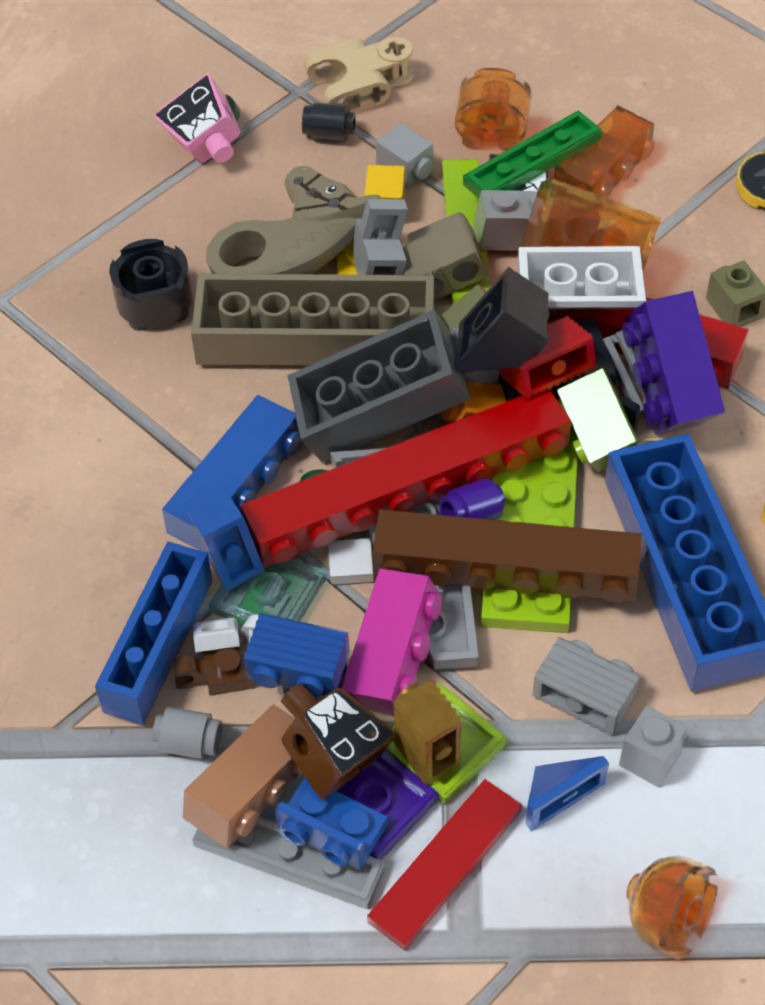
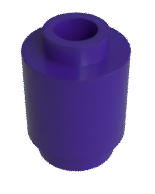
(475, 500)

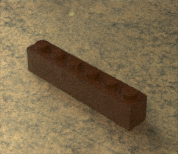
(509, 555)

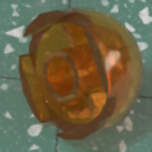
(671, 902)

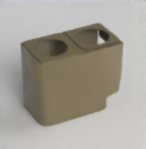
(448, 252)

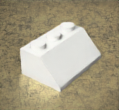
(586, 276)

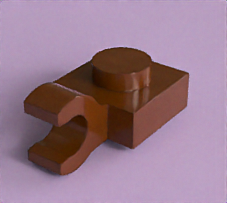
(220, 669)

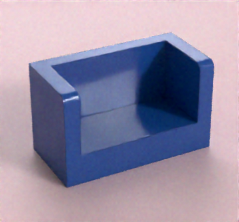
(225, 537)

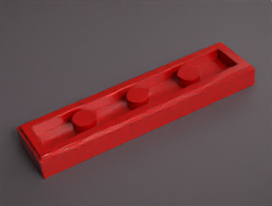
(444, 864)

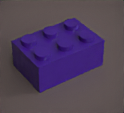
(672, 363)

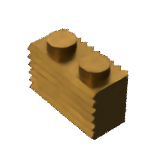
(427, 731)

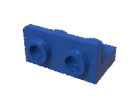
(336, 827)

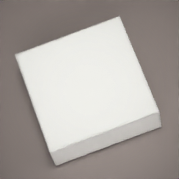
(350, 561)
(216, 634)

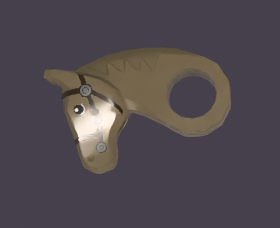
(300, 245)

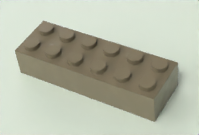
(298, 315)

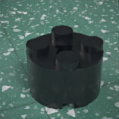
(151, 284)

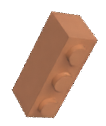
(243, 781)

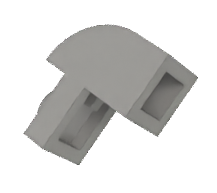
(378, 236)

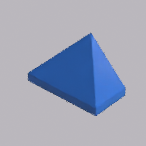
(562, 785)

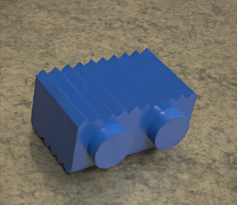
(296, 653)

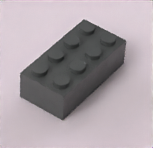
(377, 386)

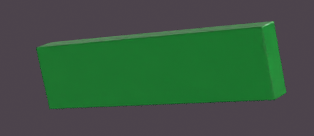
(534, 155)

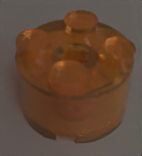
(493, 109)

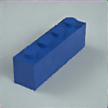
(239, 461)
(154, 633)

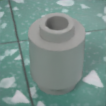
(187, 733)

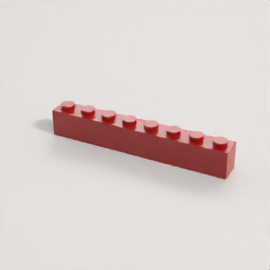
(405, 476)

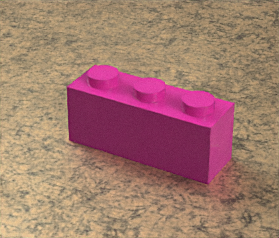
(392, 639)

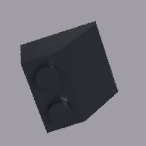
(503, 326)

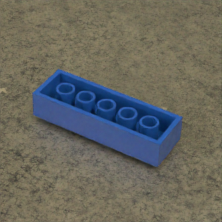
(690, 561)

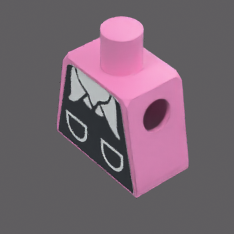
(201, 121)

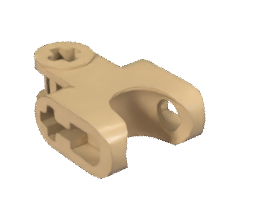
(361, 71)

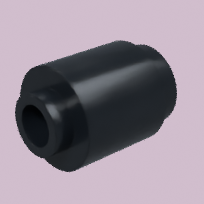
(328, 121)

